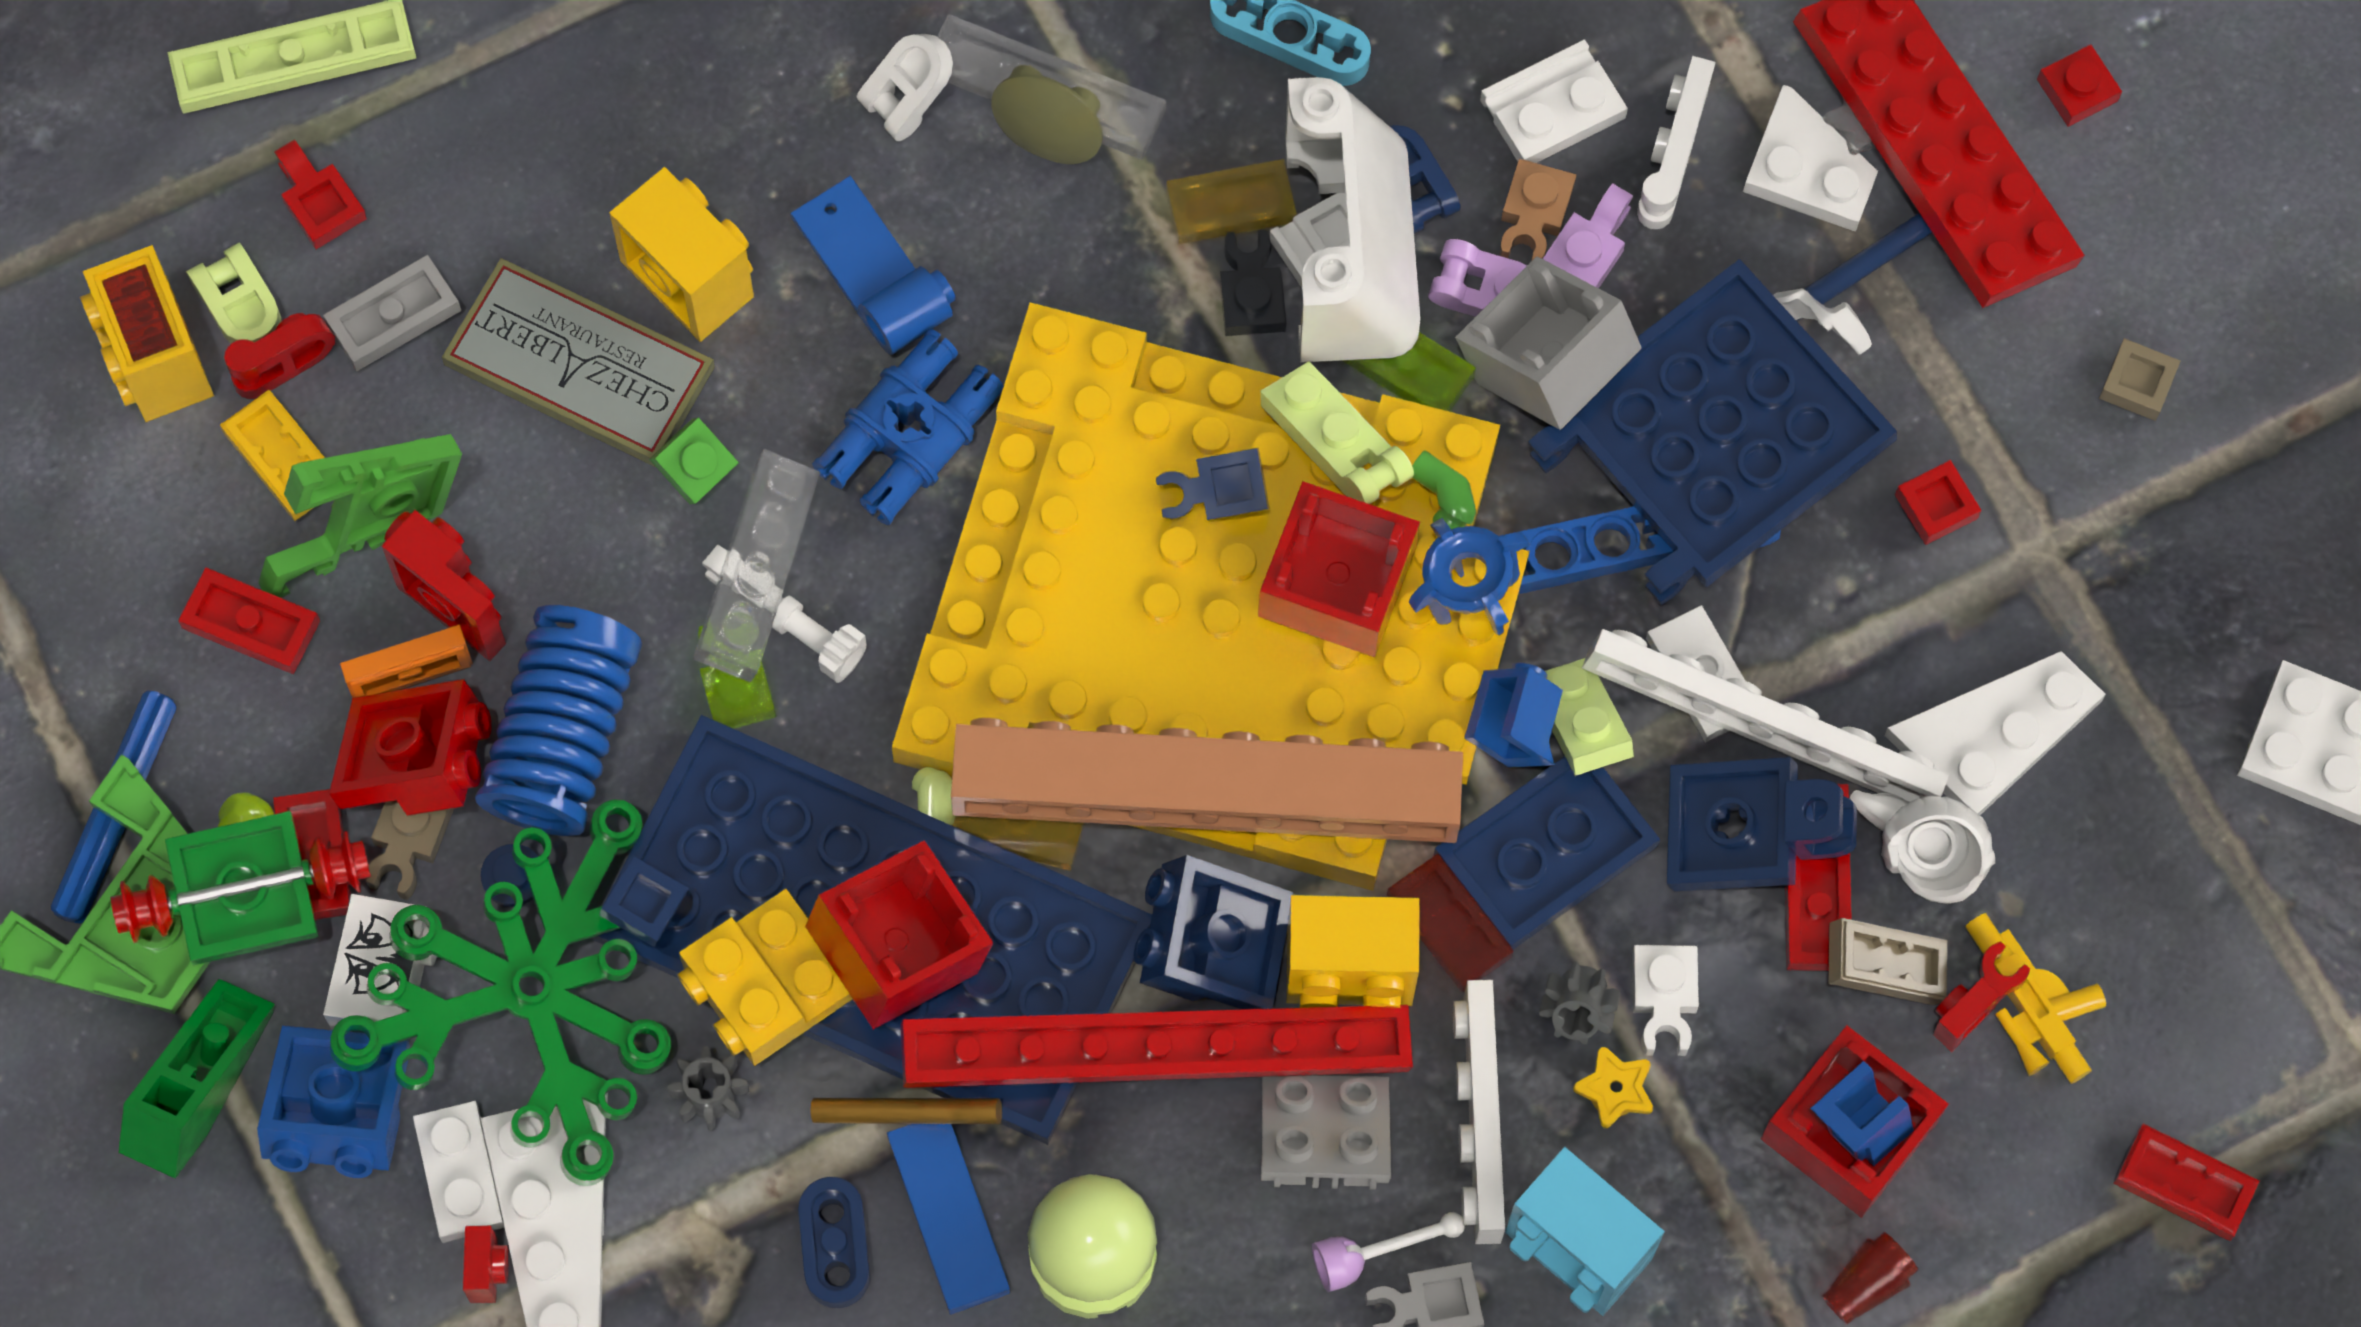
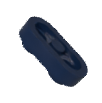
(834, 1244)

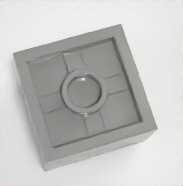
(1549, 342)

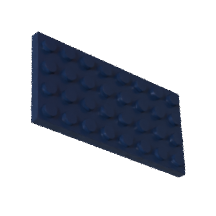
(758, 821)

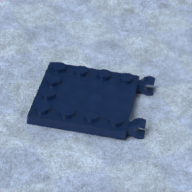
(1722, 428)

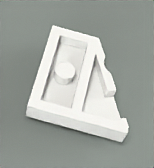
(1809, 165)

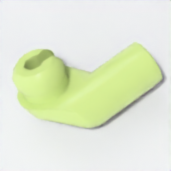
(934, 793)

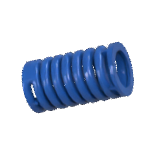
(559, 720)

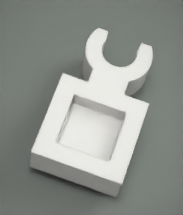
(1665, 987)

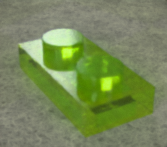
(1422, 375)

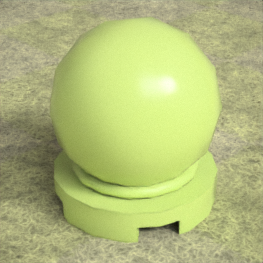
(1092, 1245)

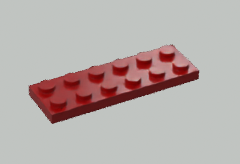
(1940, 144)

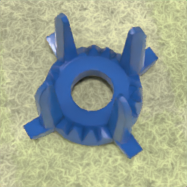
(1447, 553)

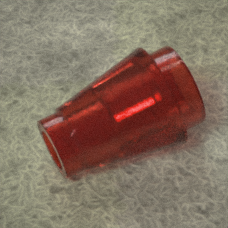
(1870, 1278)

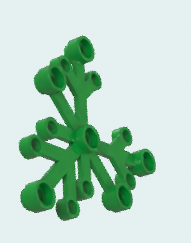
(564, 923)

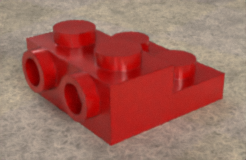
(436, 575)
(412, 748)

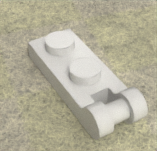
(1675, 144)

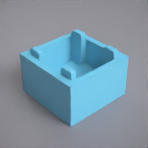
(1582, 1232)

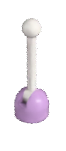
(1341, 1260)

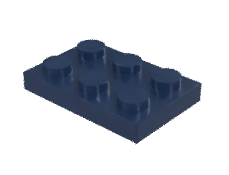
(1547, 848)

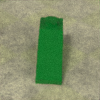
(192, 1079)

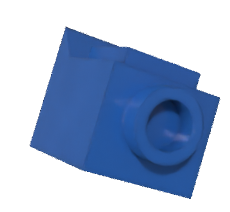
(1515, 715)
(1862, 1117)

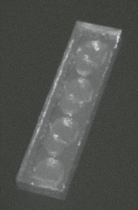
(987, 58)
(756, 566)

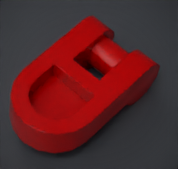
(279, 356)

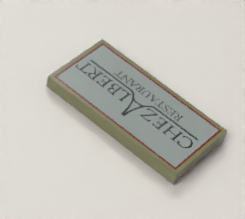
(578, 361)

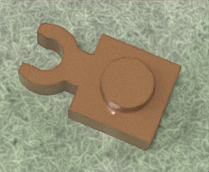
(1535, 205)

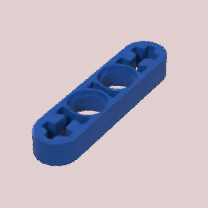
(1585, 559)

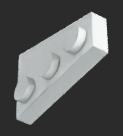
(2000, 728)

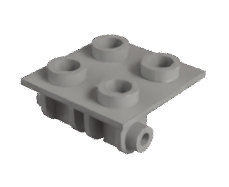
(1326, 1130)

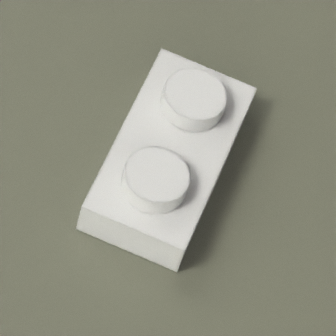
(458, 1170)

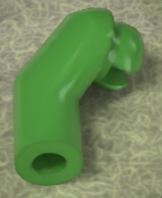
(1451, 488)

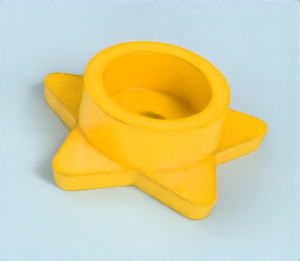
(1610, 1103)

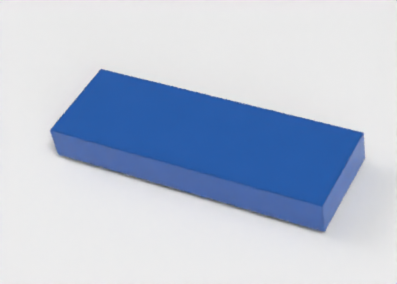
(948, 1215)

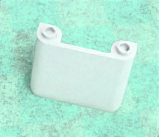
(1365, 294)

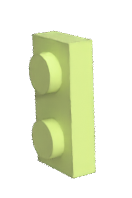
(1587, 720)

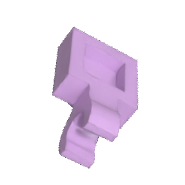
(1589, 247)

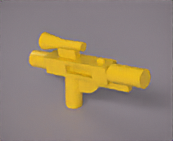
(2042, 1006)

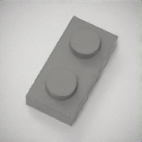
(392, 312)

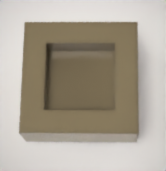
(2139, 379)

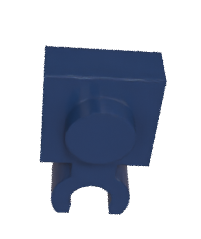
(1226, 485)

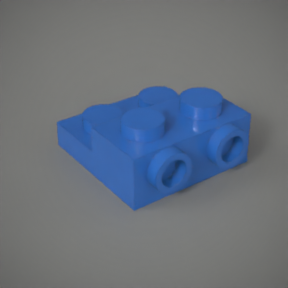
(327, 1112)

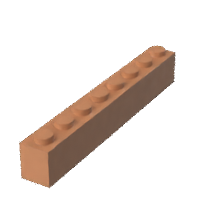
(1207, 781)

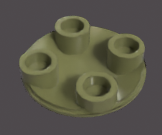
(1048, 116)

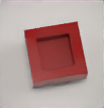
(2079, 85)
(1938, 502)
(484, 1264)

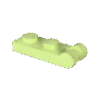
(1334, 434)

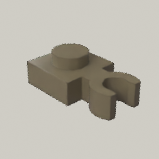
(405, 841)

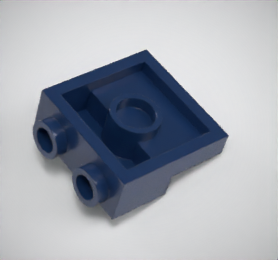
(1213, 934)

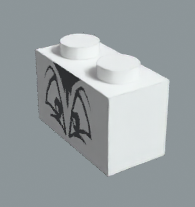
(363, 947)

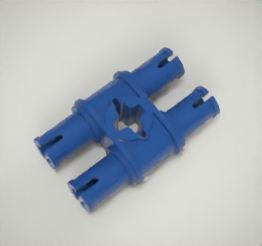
(914, 453)

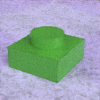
(694, 461)

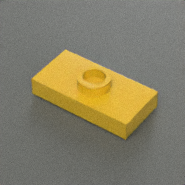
(270, 444)

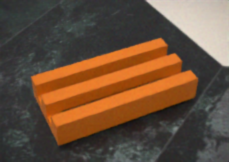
(407, 663)

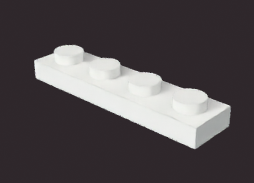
(1481, 1137)

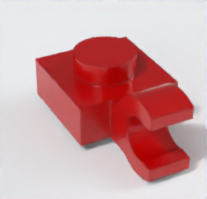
(319, 199)
(1968, 1008)

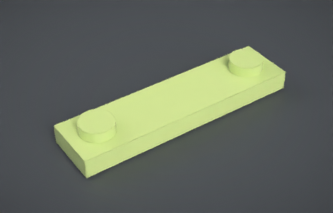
(291, 55)

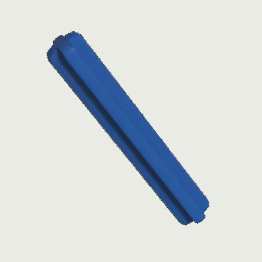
(101, 832)

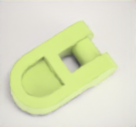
(243, 312)

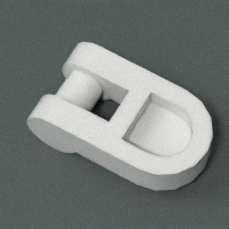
(920, 70)

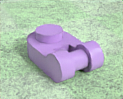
(1465, 258)

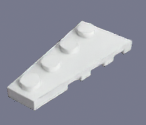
(550, 1221)

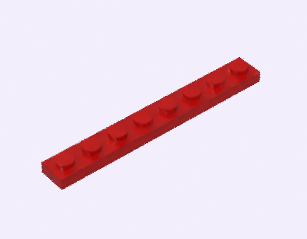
(1155, 1046)

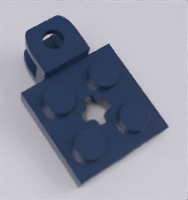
(1781, 816)

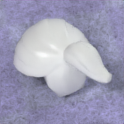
(1931, 842)

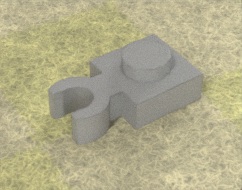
(1434, 1299)

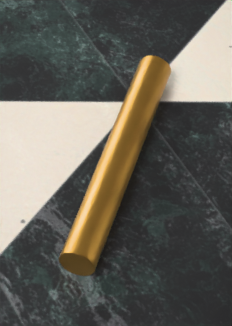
(907, 1110)

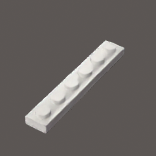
(1743, 710)

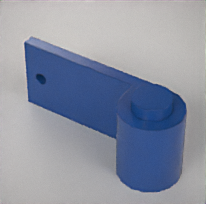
(872, 267)

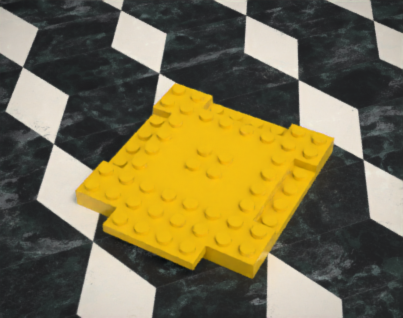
(1106, 613)

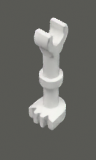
(837, 651)

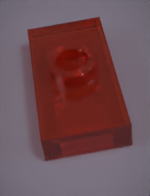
(1452, 923)

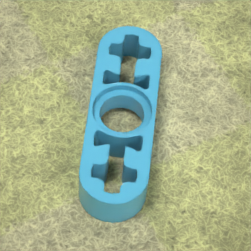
(1335, 36)

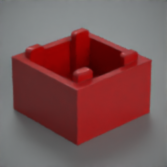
(1338, 568)
(898, 934)
(1808, 1145)

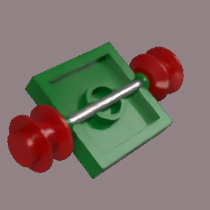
(240, 888)

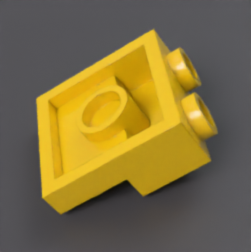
(762, 978)

